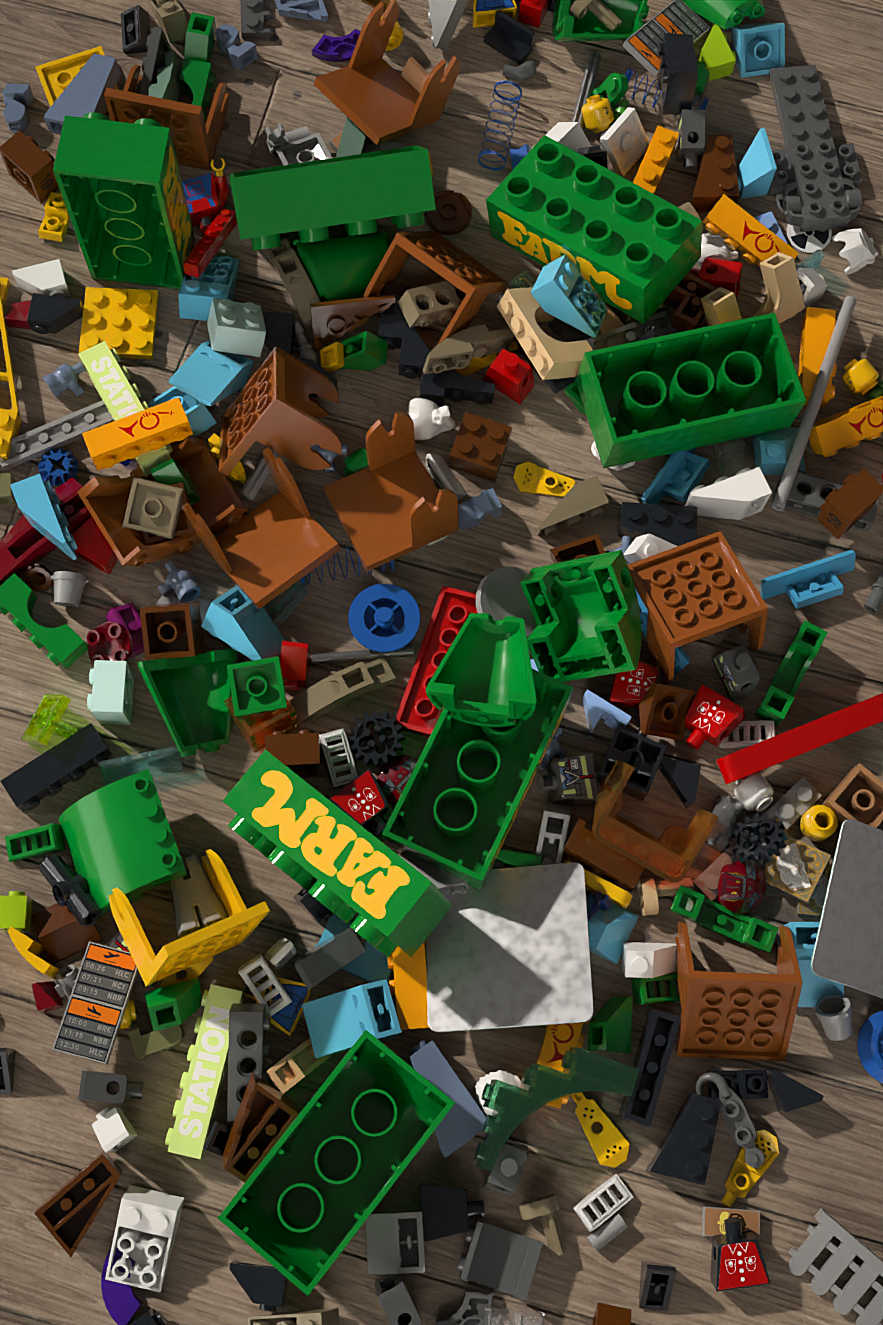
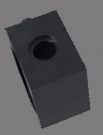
(635, 751)

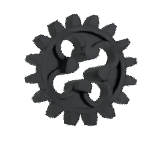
(362, 733)
(767, 831)

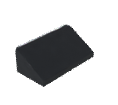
(135, 30)

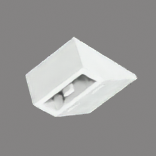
(733, 496)
(147, 1235)

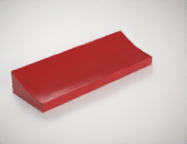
(450, 613)

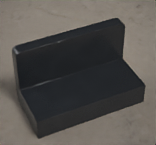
(510, 38)

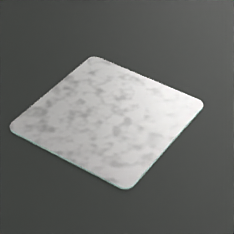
(851, 921)
(512, 952)

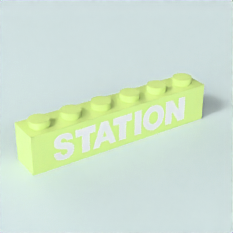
(118, 394)
(205, 1074)

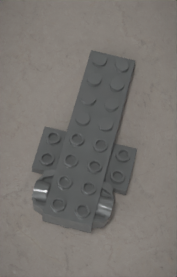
(811, 171)

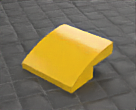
(31, 951)

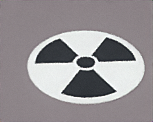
(809, 240)

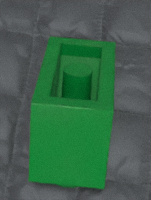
(364, 352)

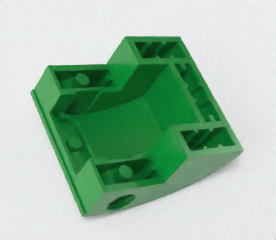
(584, 617)
(122, 840)

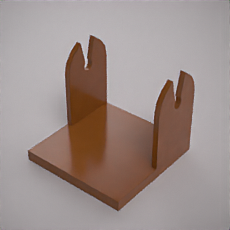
(376, 94)
(192, 139)
(449, 263)
(280, 414)
(393, 501)
(271, 543)
(694, 595)
(734, 1011)

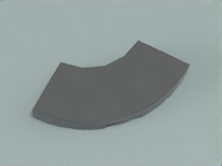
(471, 1310)

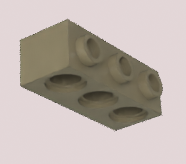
(430, 303)

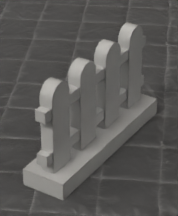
(835, 1265)

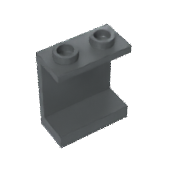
(500, 1259)

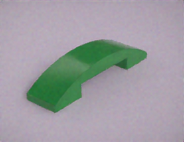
(722, 921)

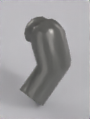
(521, 72)

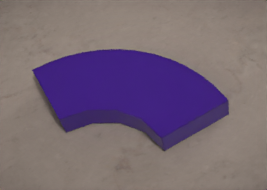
(336, 48)
(119, 1297)

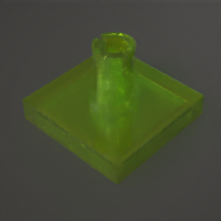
(48, 721)

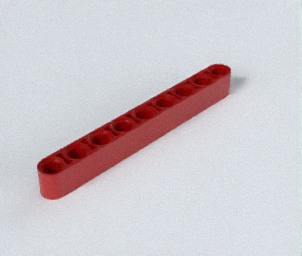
(801, 739)

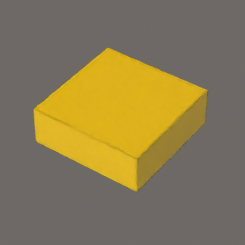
(332, 357)

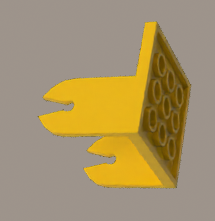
(197, 945)

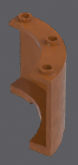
(109, 496)

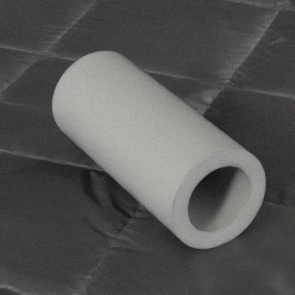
(607, 1232)

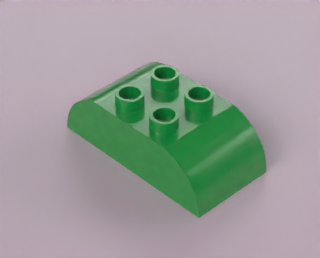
(336, 1162)

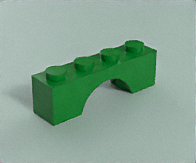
(196, 82)
(61, 642)
(790, 673)

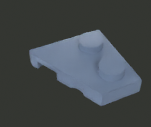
(302, 9)

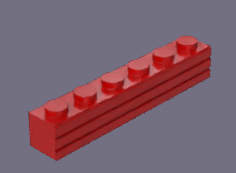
(210, 243)

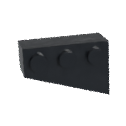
(678, 72)
(667, 522)
(689, 1142)

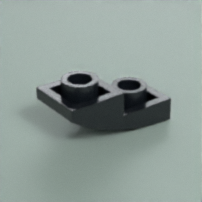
(745, 1083)

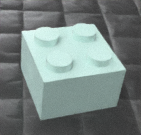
(236, 327)
(111, 692)

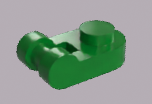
(614, 86)

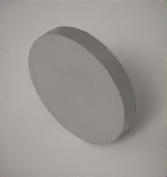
(503, 596)

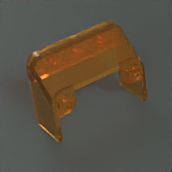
(667, 856)

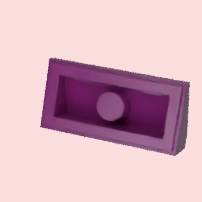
(131, 620)

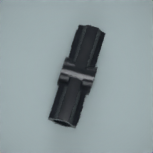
(70, 890)

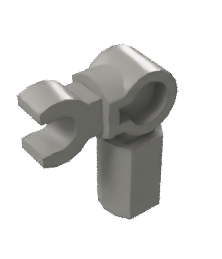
(277, 139)

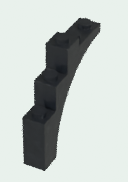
(413, 356)

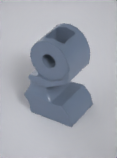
(229, 43)
(15, 112)
(474, 511)

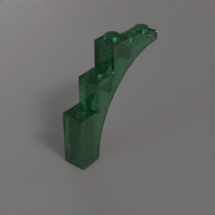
(512, 1104)

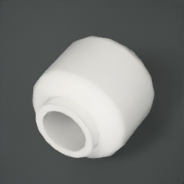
(754, 792)

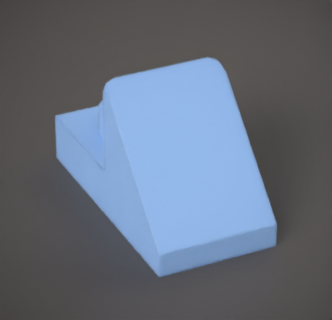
(598, 708)

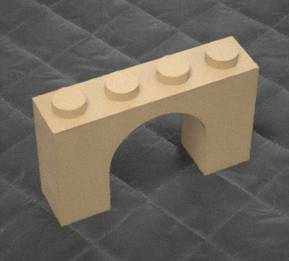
(782, 294)
(549, 356)

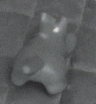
(730, 813)

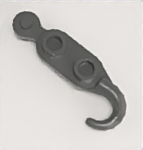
(736, 1118)

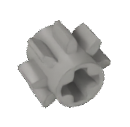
(66, 979)

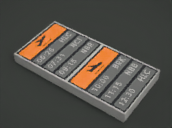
(674, 19)
(97, 1004)

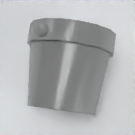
(68, 588)
(835, 1016)

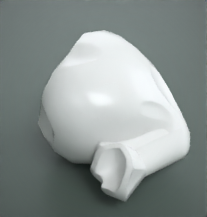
(429, 418)

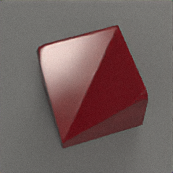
(17, 315)
(46, 996)

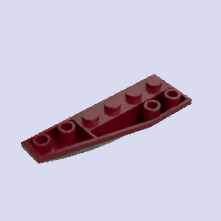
(27, 546)

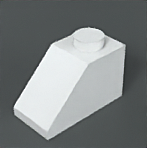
(43, 279)
(811, 284)
(648, 959)
(113, 1129)

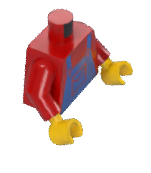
(206, 196)

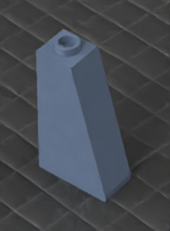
(84, 92)
(465, 1116)

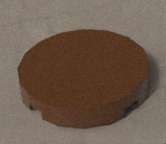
(451, 213)

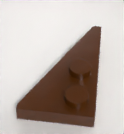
(336, 317)

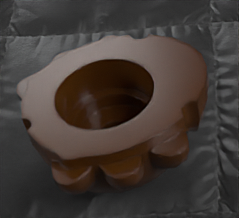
(38, 581)

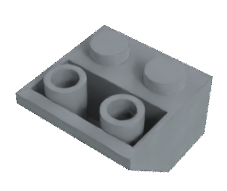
(395, 1242)

